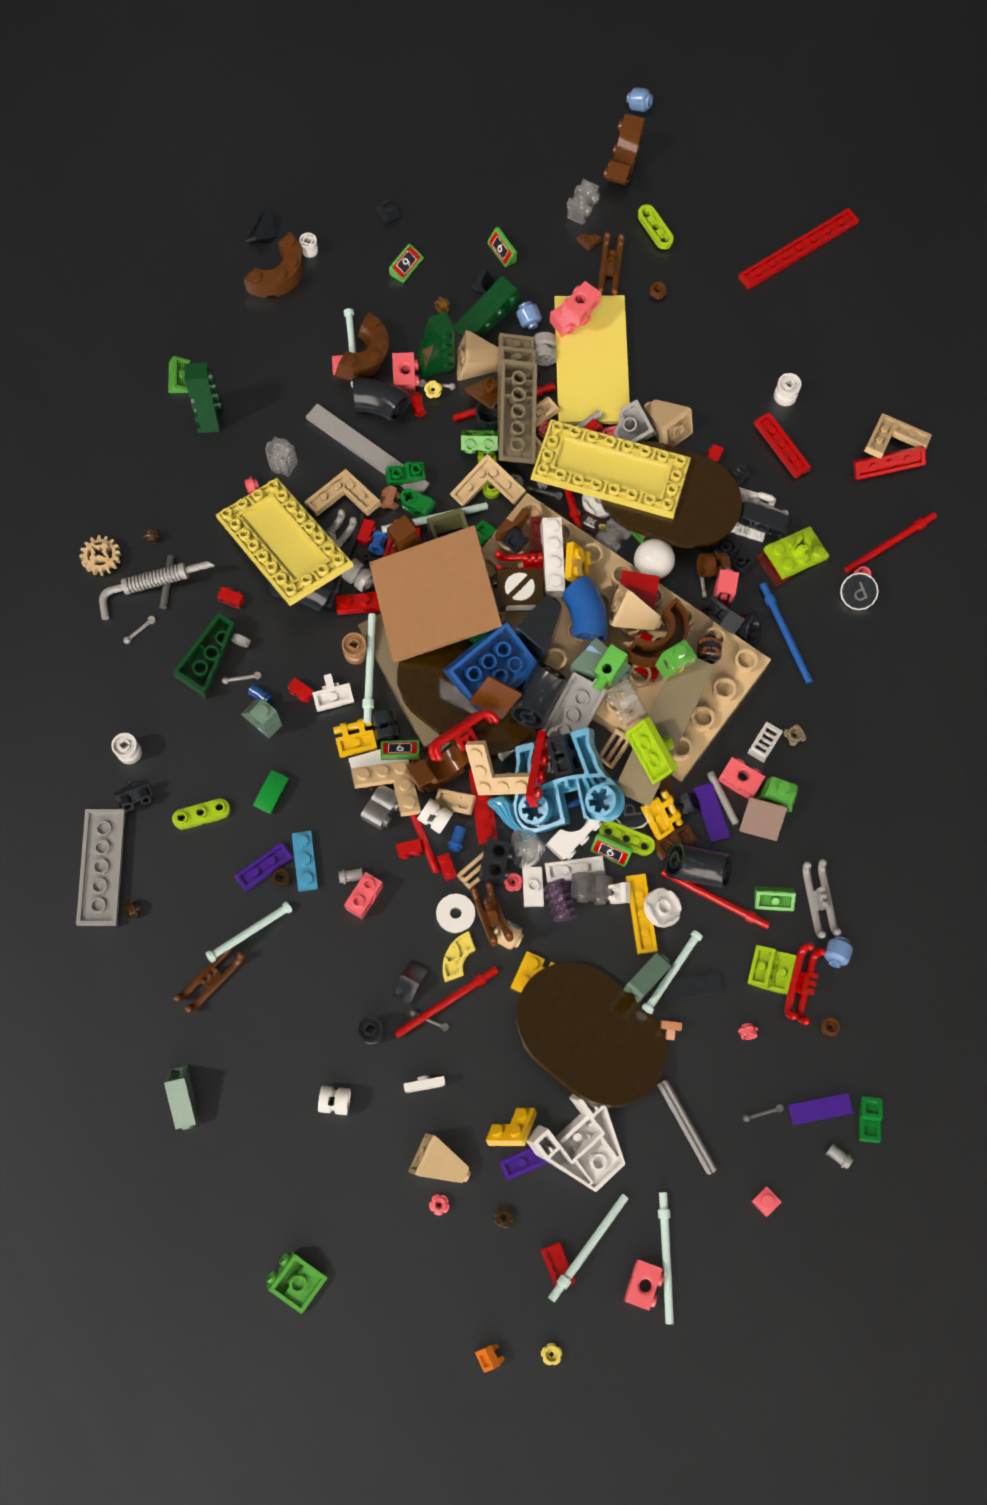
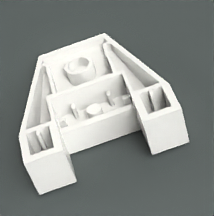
(584, 1148)

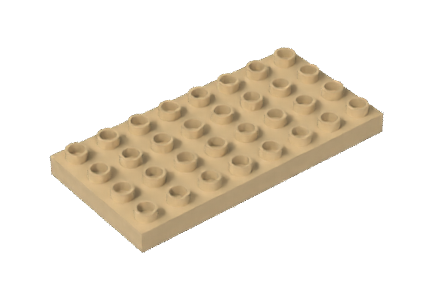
(727, 684)

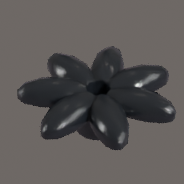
(366, 557)

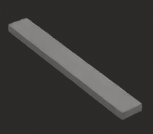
(358, 444)

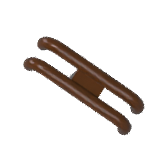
(611, 264)
(493, 915)
(210, 978)

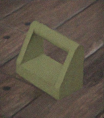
(446, 522)

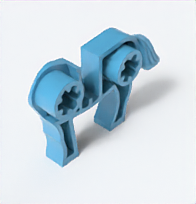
(597, 791)

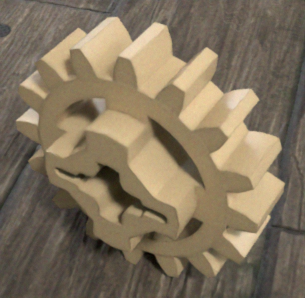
(99, 563)

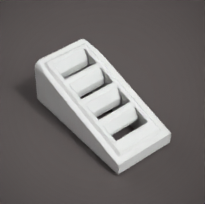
(758, 754)

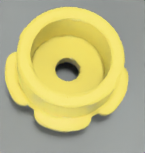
(433, 384)
(545, 1353)

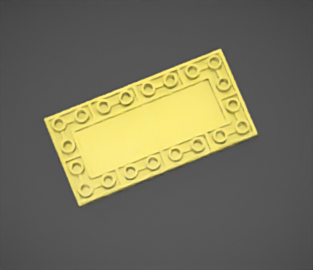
(594, 365)
(611, 468)
(284, 541)

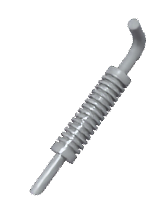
(149, 580)

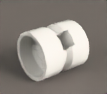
(787, 389)
(126, 748)
(442, 816)
(341, 1102)

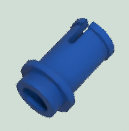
(259, 693)
(457, 839)

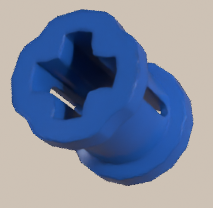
(378, 543)

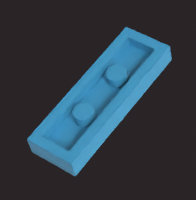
(305, 861)

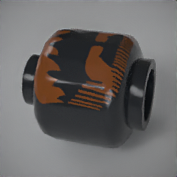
(709, 649)

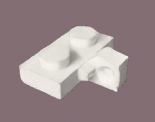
(332, 695)

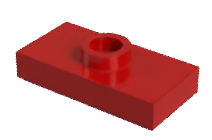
(556, 1261)

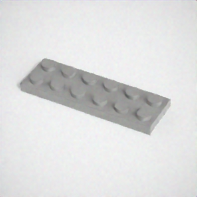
(572, 712)
(101, 867)

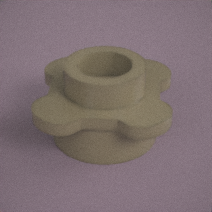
(796, 729)

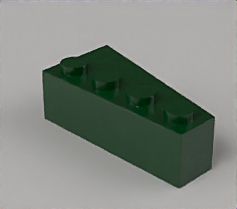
(489, 309)
(437, 347)
(203, 396)
(205, 656)

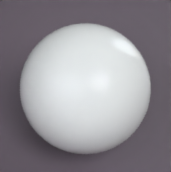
(654, 558)

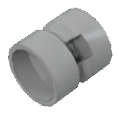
(545, 348)
(359, 576)

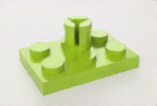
(796, 552)
(652, 750)

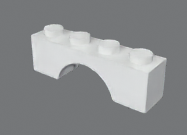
(553, 557)
(565, 842)

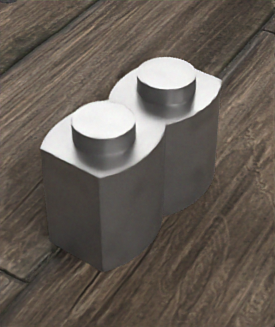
(380, 807)
(591, 887)

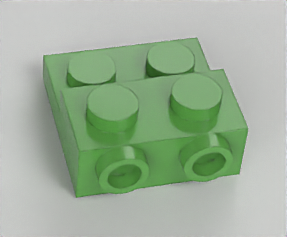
(479, 440)
(295, 1281)

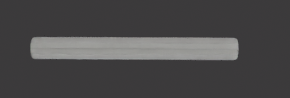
(687, 1127)

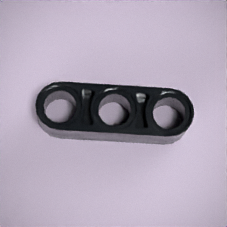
(764, 520)

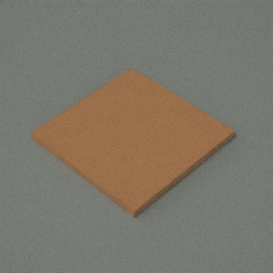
(435, 594)

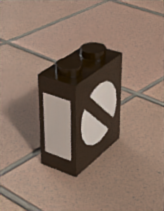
(519, 588)

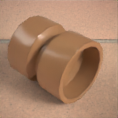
(354, 648)

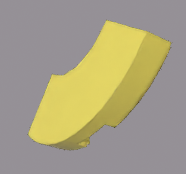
(456, 955)

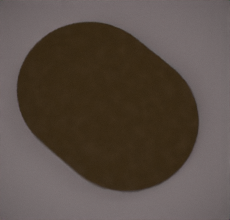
(705, 510)
(441, 705)
(590, 1034)

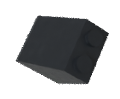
(540, 627)

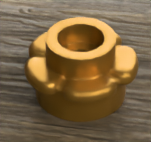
(442, 305)

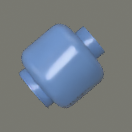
(639, 99)
(529, 315)
(838, 951)

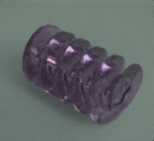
(558, 901)

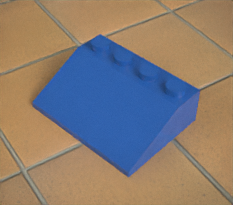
(495, 654)

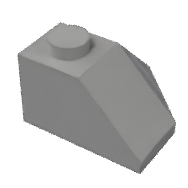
(634, 424)

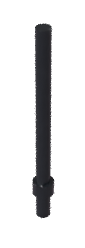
(349, 551)

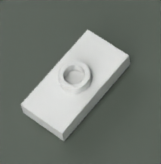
(533, 887)
(424, 1083)

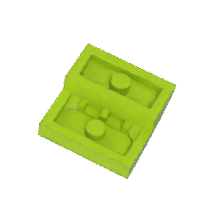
(771, 969)

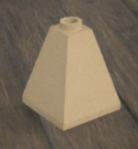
(475, 357)
(670, 421)
(631, 612)
(438, 1162)

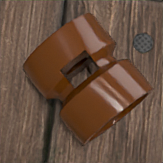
(710, 564)

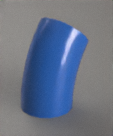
(586, 610)

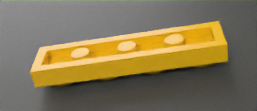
(642, 927)

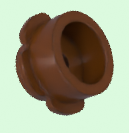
(658, 286)
(835, 1026)

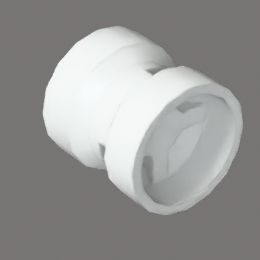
(308, 245)

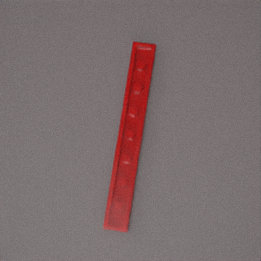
(798, 248)

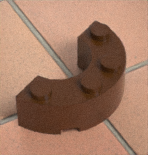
(626, 151)
(283, 277)
(369, 361)
(403, 534)
(647, 653)
(434, 774)

